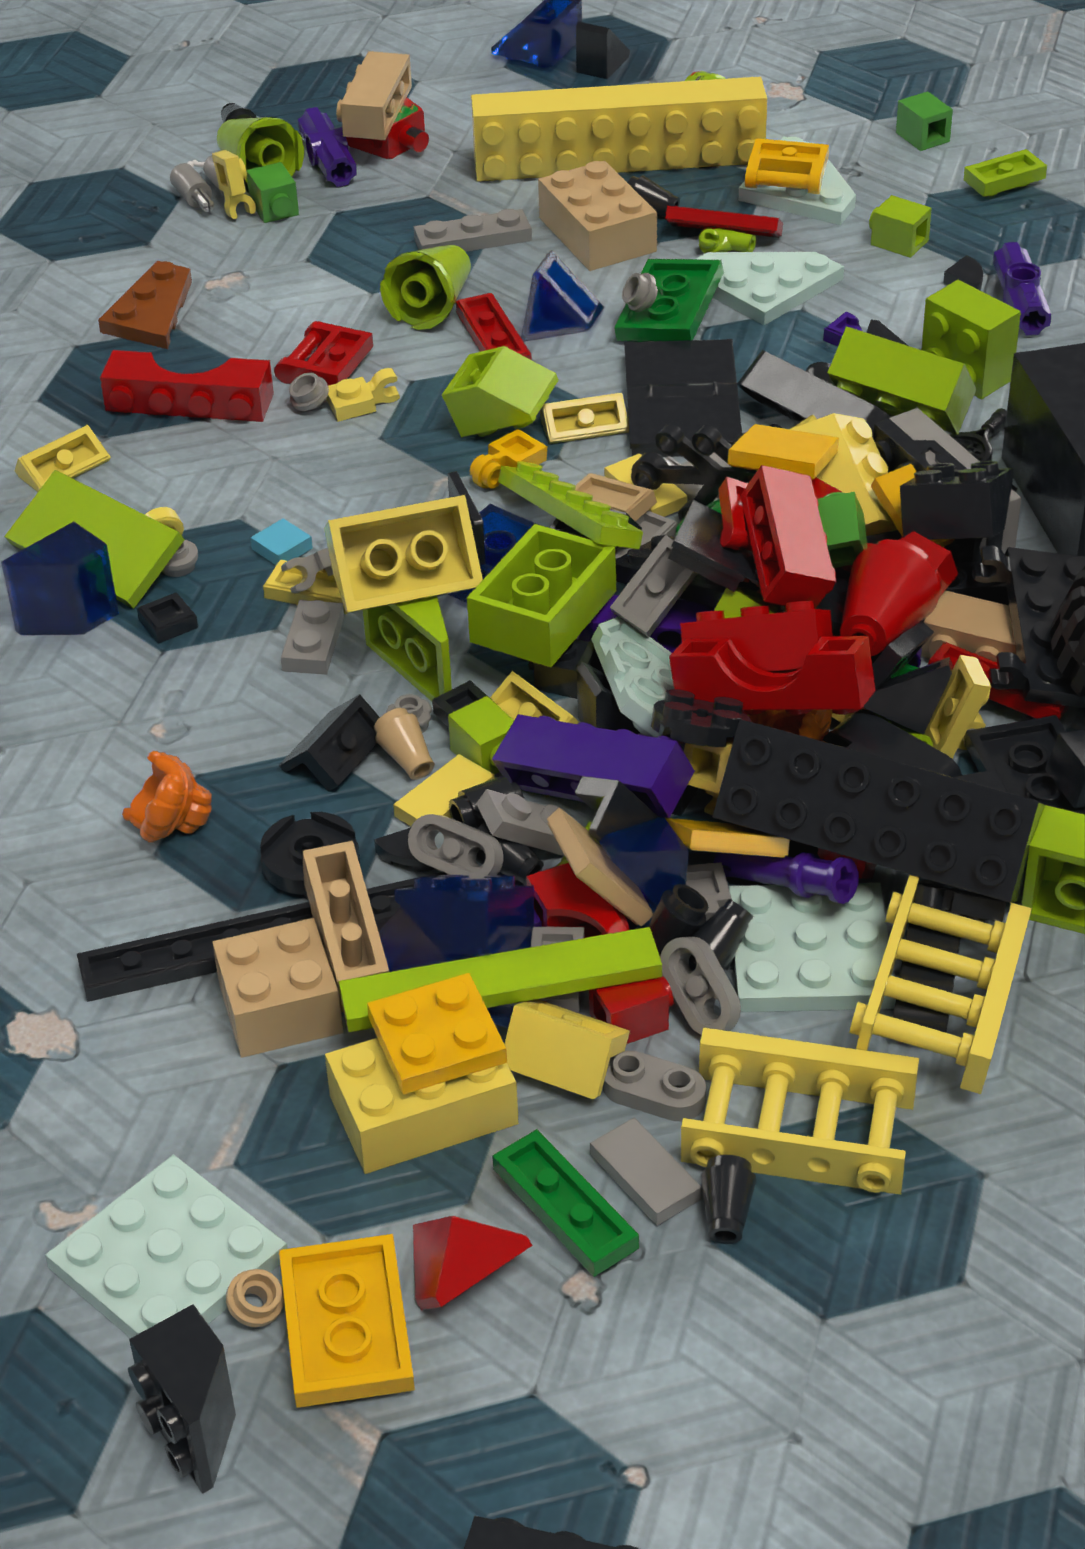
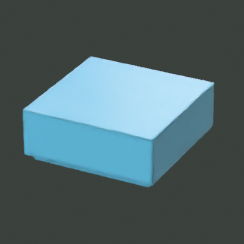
(281, 542)

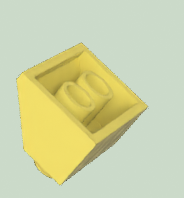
(854, 465)
(403, 553)

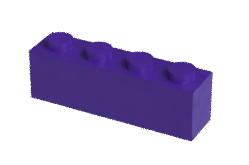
(554, 756)

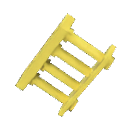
(981, 1011)
(810, 1070)

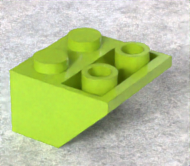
(497, 391)

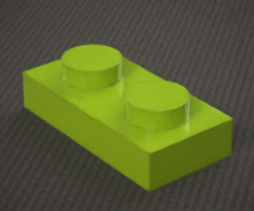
(1005, 173)

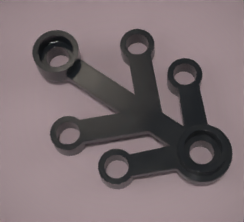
(653, 470)

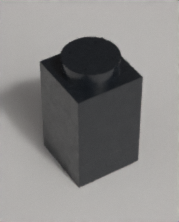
(1048, 440)

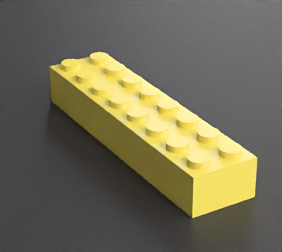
(623, 124)

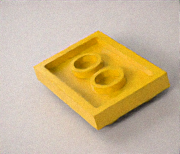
(345, 1321)

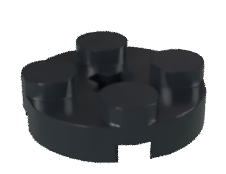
(698, 720)
(287, 839)

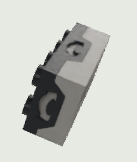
(921, 442)

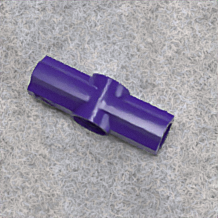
(327, 147)
(1022, 287)

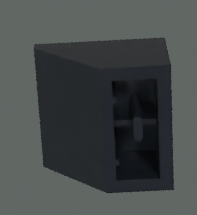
(957, 502)
(185, 1392)

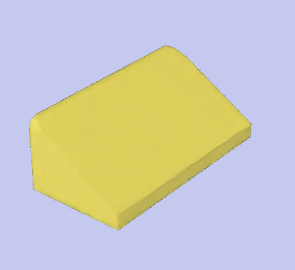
(584, 418)
(69, 455)
(520, 697)

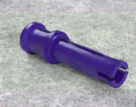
(803, 874)

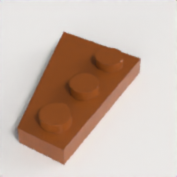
(149, 306)

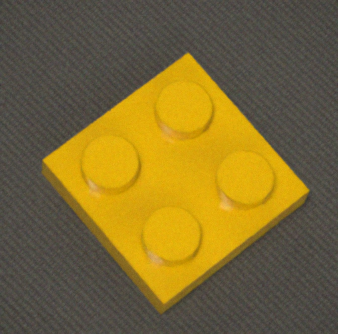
(436, 1033)

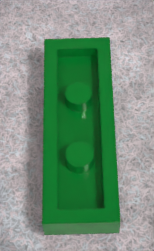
(566, 1202)

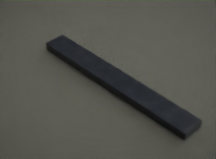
(191, 952)

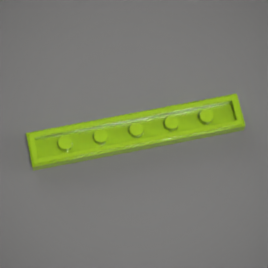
(520, 973)

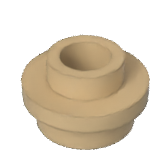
(261, 1284)

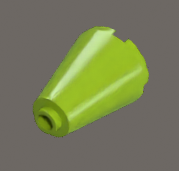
(262, 142)
(424, 284)

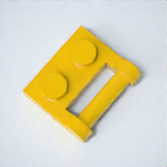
(787, 164)

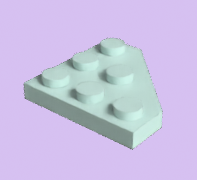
(831, 205)
(772, 282)
(635, 670)

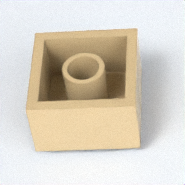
(278, 987)

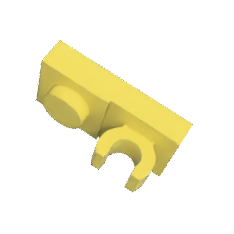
(959, 706)

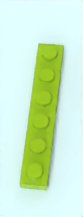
(570, 506)

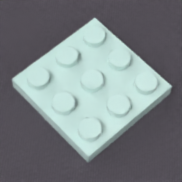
(809, 949)
(163, 1249)

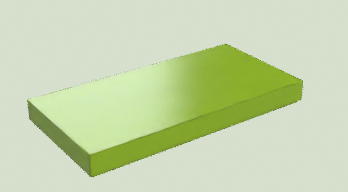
(135, 542)

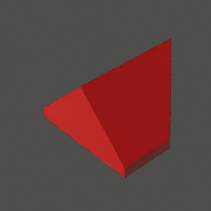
(456, 1255)

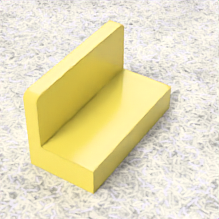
(562, 1046)

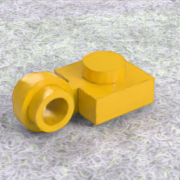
(506, 452)

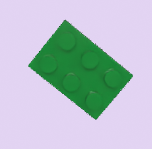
(680, 304)

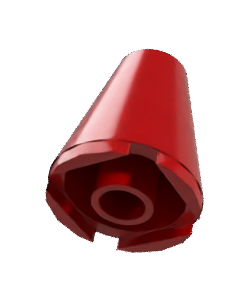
(889, 592)

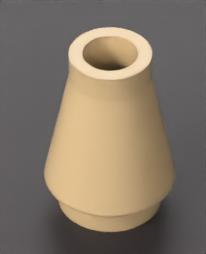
(403, 740)

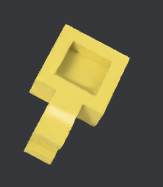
(231, 176)
(356, 397)

